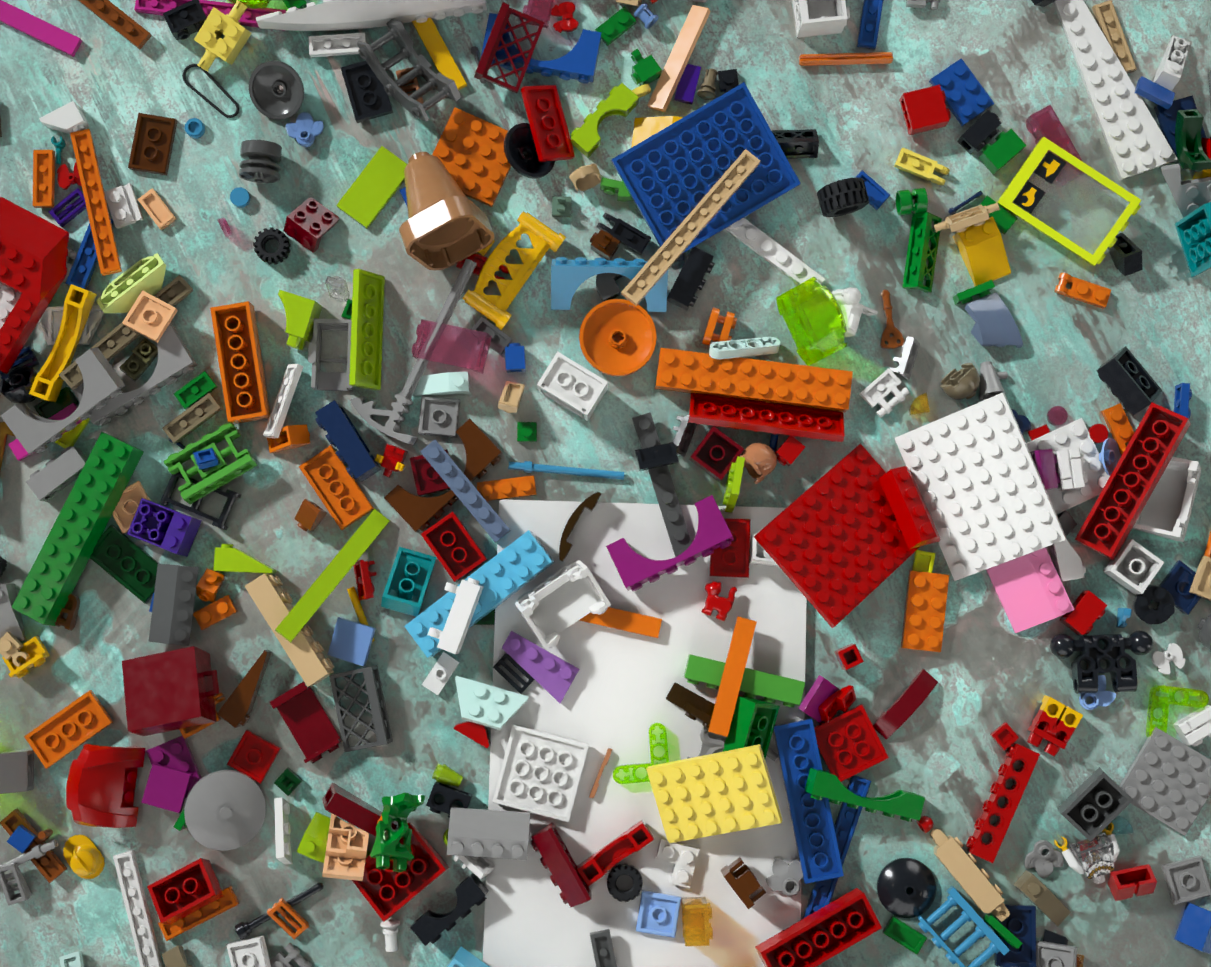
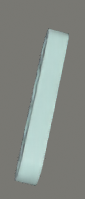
(744, 348)

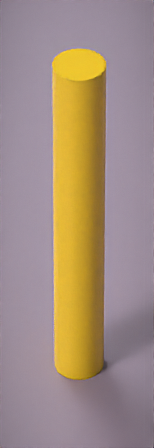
(357, 606)

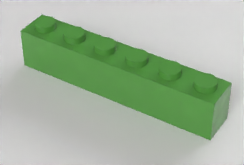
(753, 682)

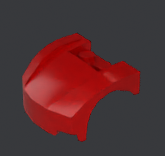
(103, 786)

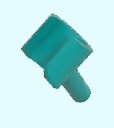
(59, 146)

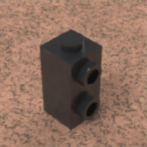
(983, 128)

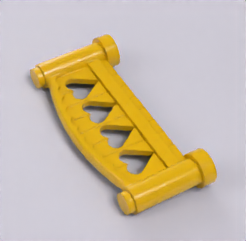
(495, 306)

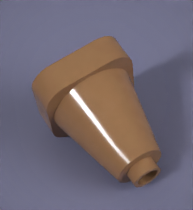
(441, 220)

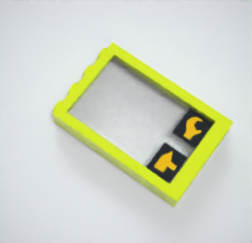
(1069, 201)

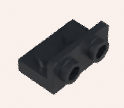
(185, 19)

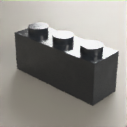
(691, 278)

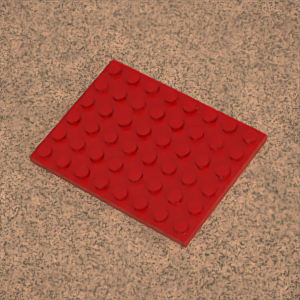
(838, 537)

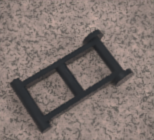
(220, 523)

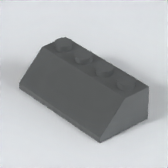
(173, 604)

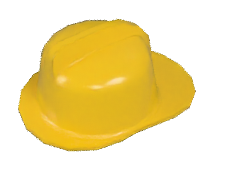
(83, 857)

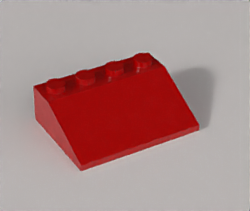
(392, 890)

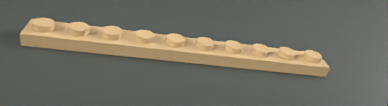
(690, 227)

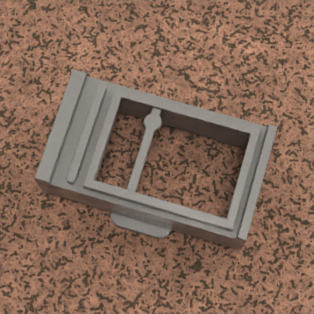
(329, 380)

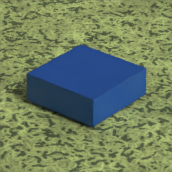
(205, 458)
(21, 838)

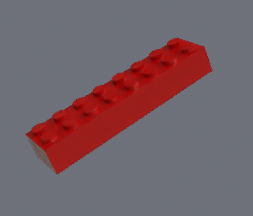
(1133, 481)

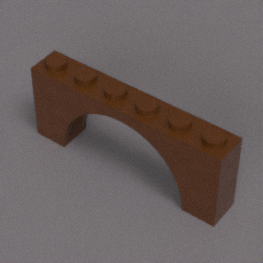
(421, 510)

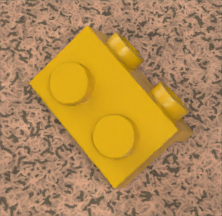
(37, 654)

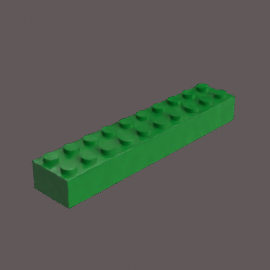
(77, 529)

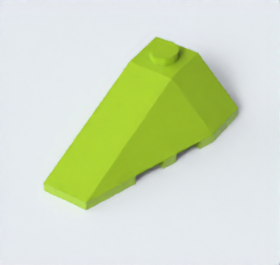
(315, 838)

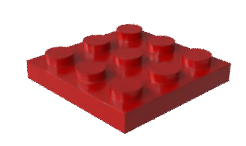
(849, 743)

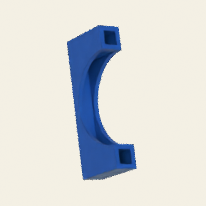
(576, 64)

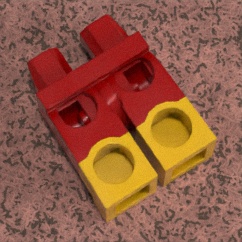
(1053, 723)

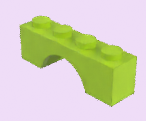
(619, 102)

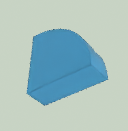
(1122, 615)

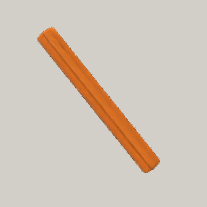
(845, 58)

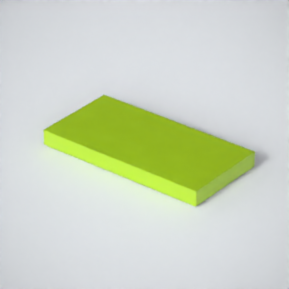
(373, 187)

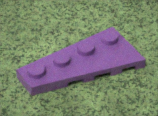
(546, 668)

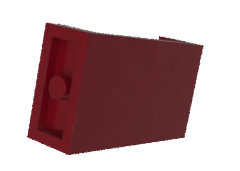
(307, 722)

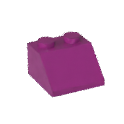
(1045, 463)

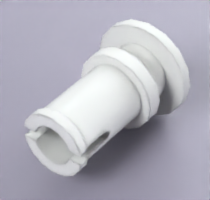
(390, 931)

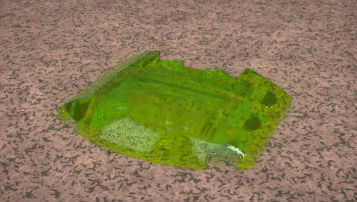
(813, 320)

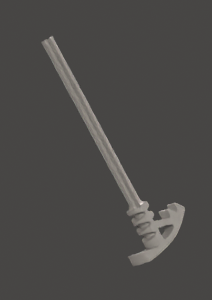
(392, 426)

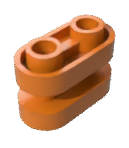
(728, 323)

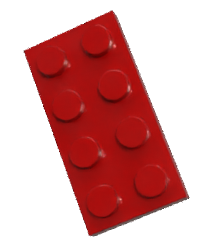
(547, 123)

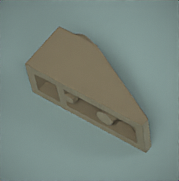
(1042, 897)

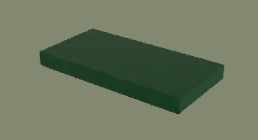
(126, 563)

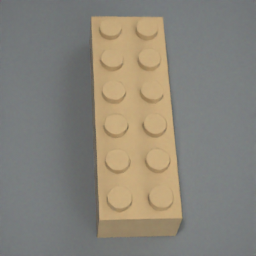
(303, 650)

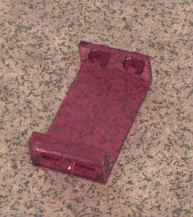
(452, 346)

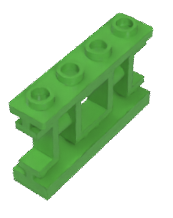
(217, 475)

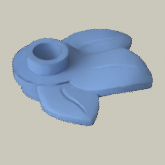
(304, 127)

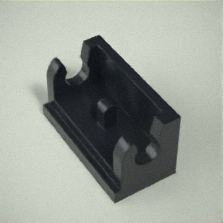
(656, 456)

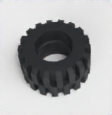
(843, 197)

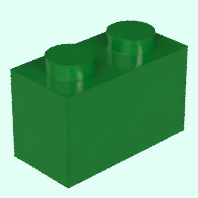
(1002, 151)

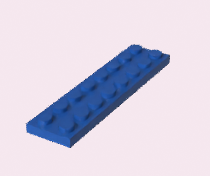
(809, 816)

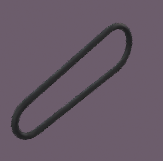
(227, 116)

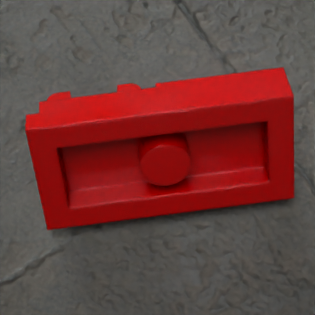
(363, 580)

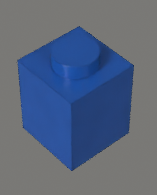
(515, 358)

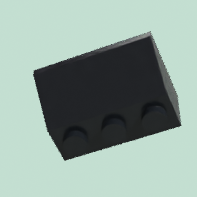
(1129, 381)

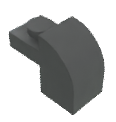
(606, 286)

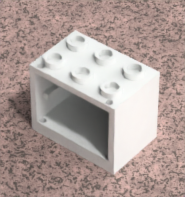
(820, 17)
(572, 386)

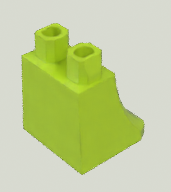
(299, 318)

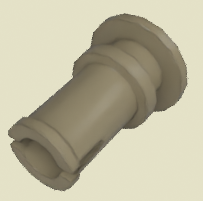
(707, 88)

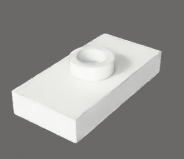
(440, 673)

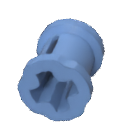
(646, 16)

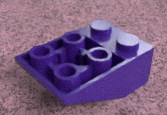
(164, 527)

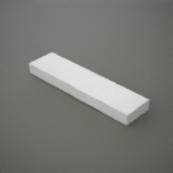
(283, 401)

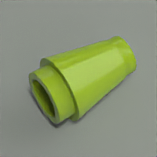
(446, 775)

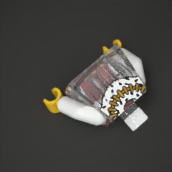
(1092, 857)

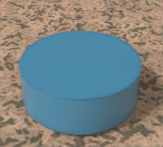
(195, 128)
(240, 197)

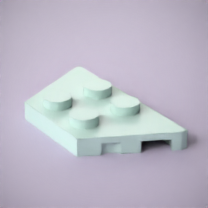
(486, 703)

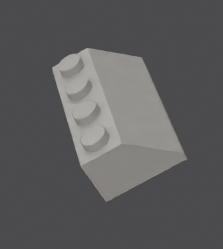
(488, 833)

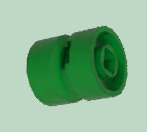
(905, 200)

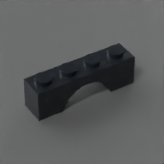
(431, 924)

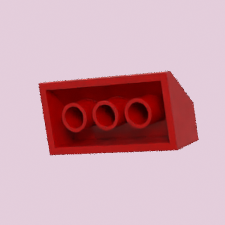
(909, 507)

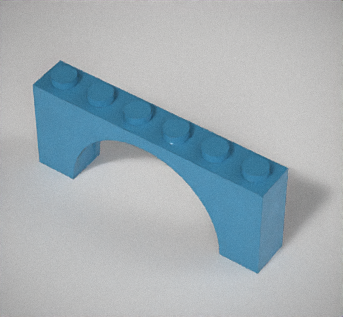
(570, 274)

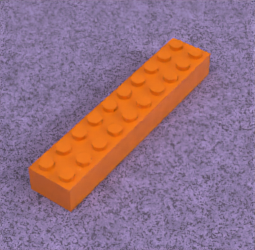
(754, 380)

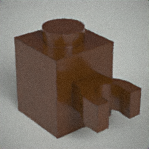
(604, 244)

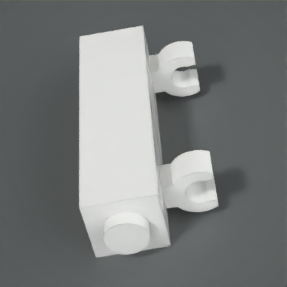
(460, 615)

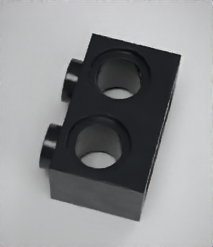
(451, 794)

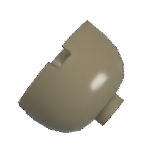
(961, 383)

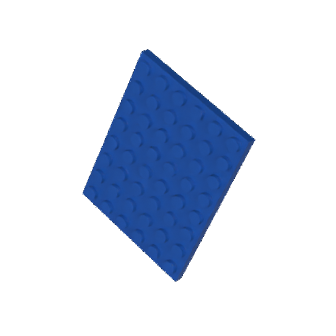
(686, 159)

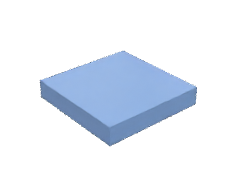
(658, 914)

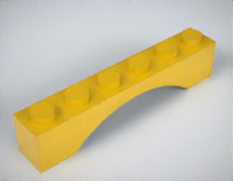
(75, 315)

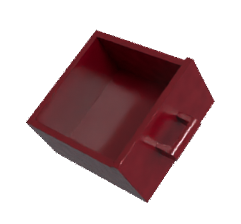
(169, 691)

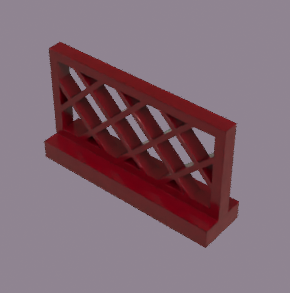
(493, 43)

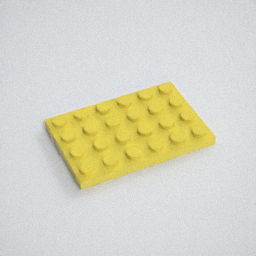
(714, 794)

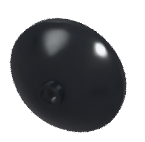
(519, 143)
(895, 880)

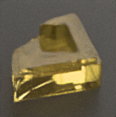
(919, 405)

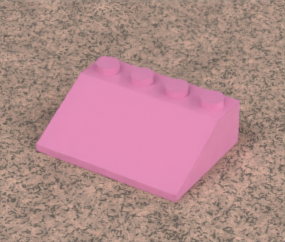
(1030, 590)

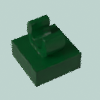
(288, 781)

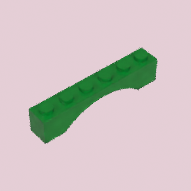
(900, 803)

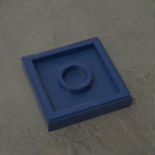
(1178, 583)

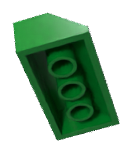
(751, 724)

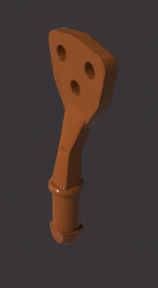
(890, 328)

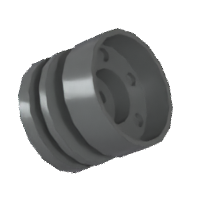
(260, 161)

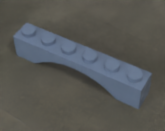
(465, 491)

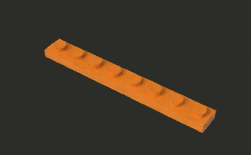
(96, 202)

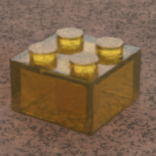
(695, 921)

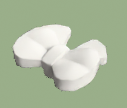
(1162, 659)

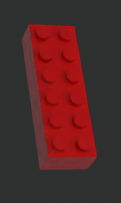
(821, 933)

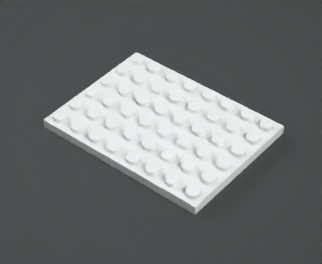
(981, 487)

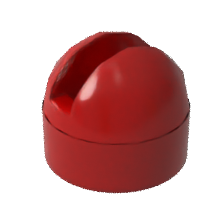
(925, 823)

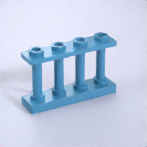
(967, 915)

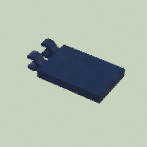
(1023, 926)

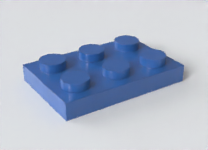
(963, 92)

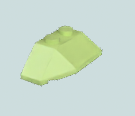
(126, 288)

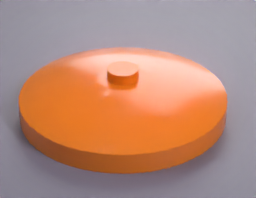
(617, 337)

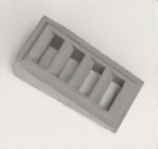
(10, 896)

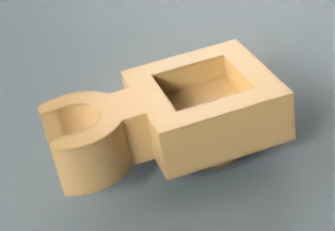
(11, 647)

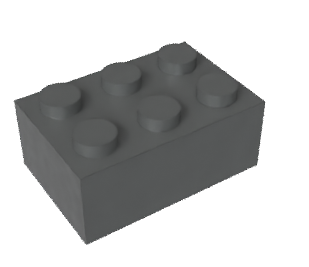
(1095, 804)

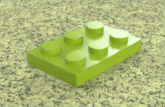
(733, 484)

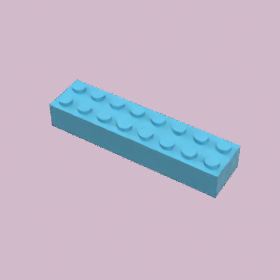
(500, 580)

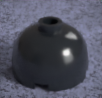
(18, 385)

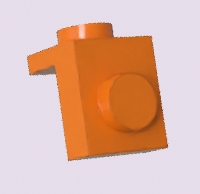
(209, 585)

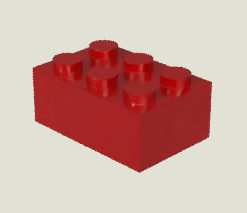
(454, 547)
(185, 891)

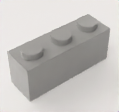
(57, 473)

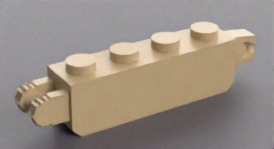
(968, 876)

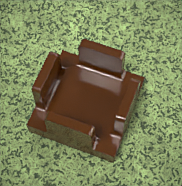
(743, 882)

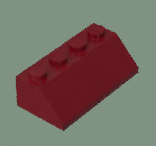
(561, 865)

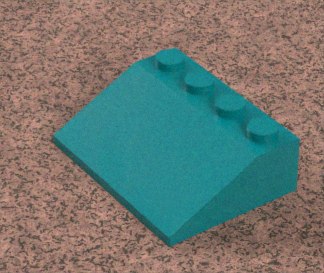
(1195, 239)

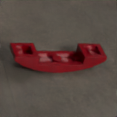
(905, 705)

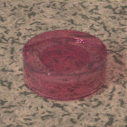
(225, 227)
(1057, 415)

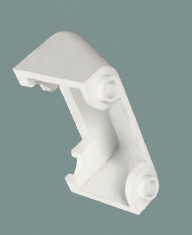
(1172, 501)
(561, 602)

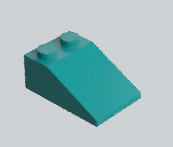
(408, 582)

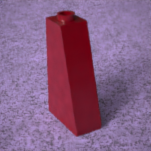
(352, 809)

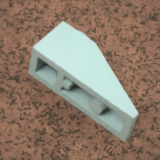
(443, 384)

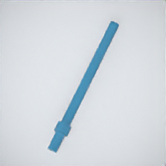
(528, 467)

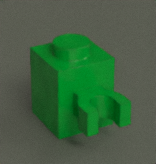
(645, 70)

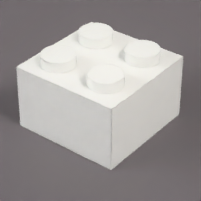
(1133, 567)

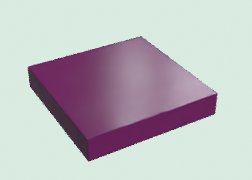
(816, 696)
(166, 788)

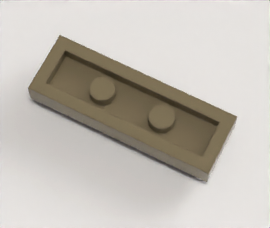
(192, 418)

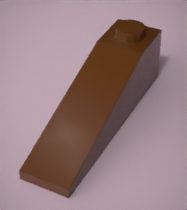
(242, 699)

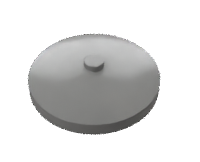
(225, 810)

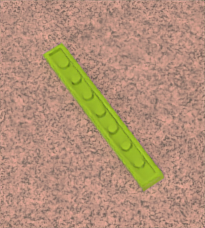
(332, 576)

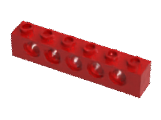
(1012, 798)

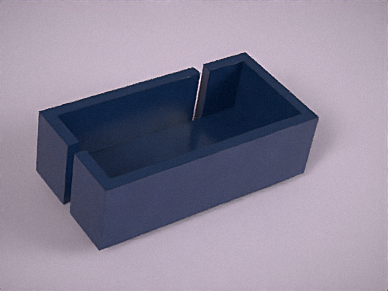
(347, 440)

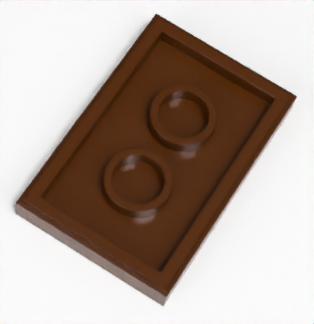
(152, 144)

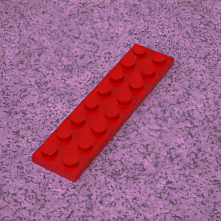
(766, 417)

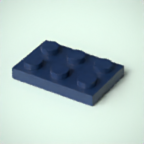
(1168, 117)

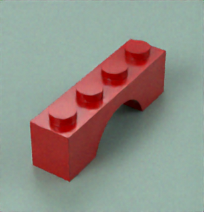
(624, 845)

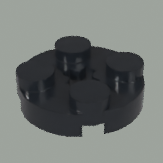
(1162, 612)

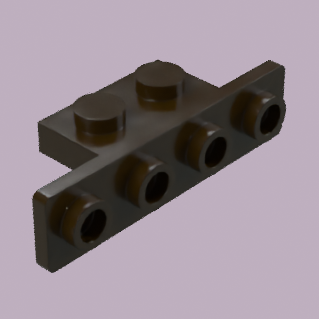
(691, 703)

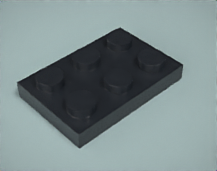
(365, 92)

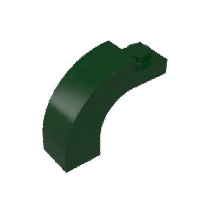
(1188, 141)

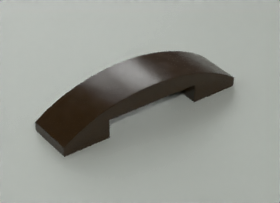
(589, 504)

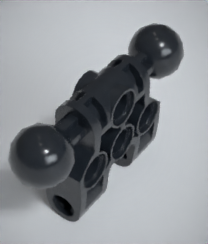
(1087, 680)

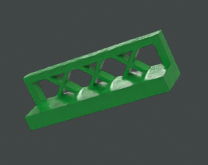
(919, 250)

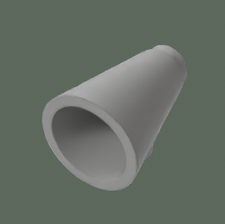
(990, 381)

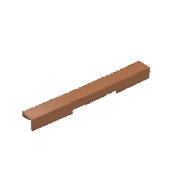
(596, 784)

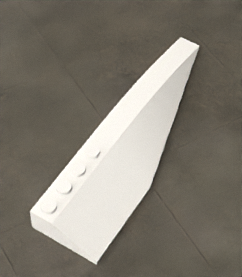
(363, 14)

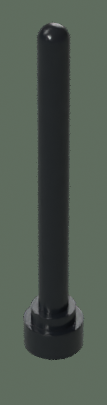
(244, 929)

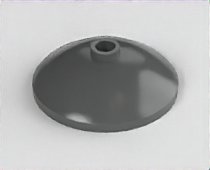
(266, 93)

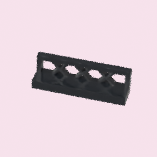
(798, 145)

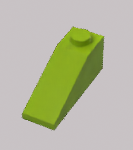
(235, 560)

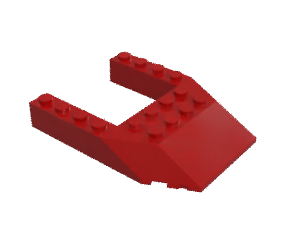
(31, 264)

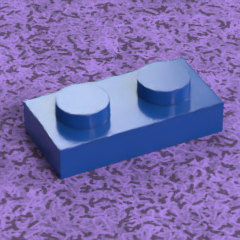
(1181, 401)

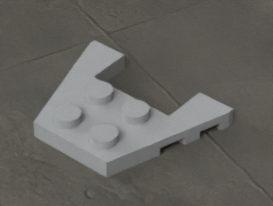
(1187, 194)

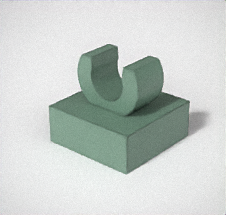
(561, 206)

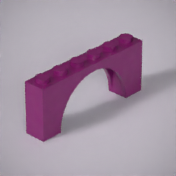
(710, 535)

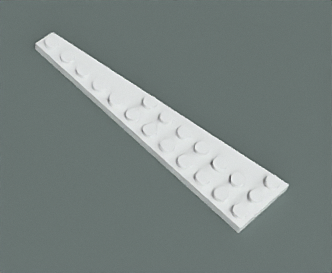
(1123, 117)

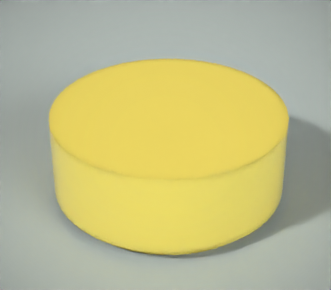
(642, 90)

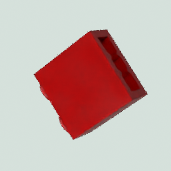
(925, 109)

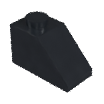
(1126, 255)

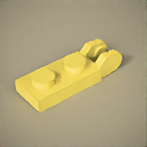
(920, 166)

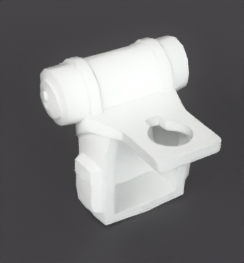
(851, 308)

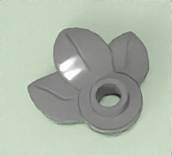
(1044, 861)
(783, 875)

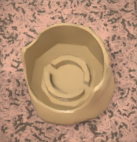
(586, 177)

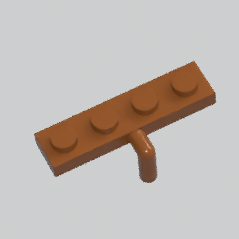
(49, 864)

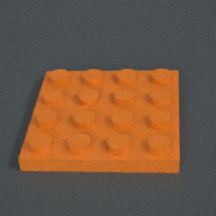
(474, 155)

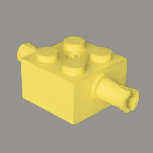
(211, 31)

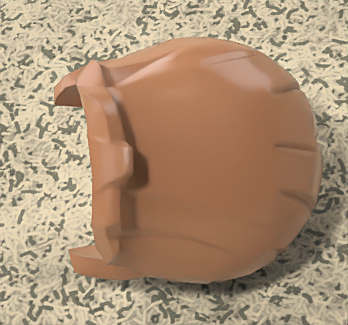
(759, 461)

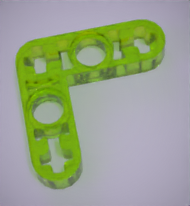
(1163, 704)
(635, 766)

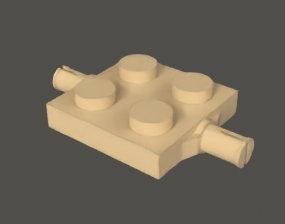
(973, 216)

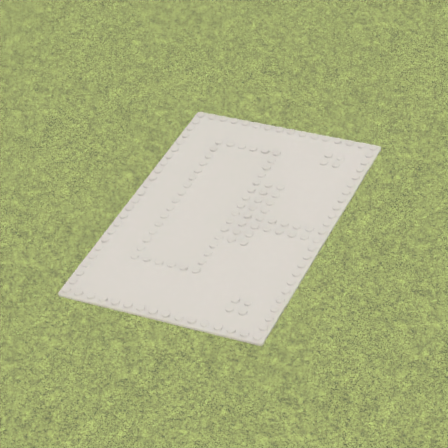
(611, 706)

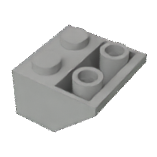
(16, 771)

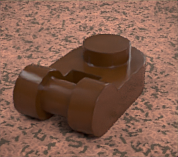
(71, 609)

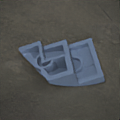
(993, 322)

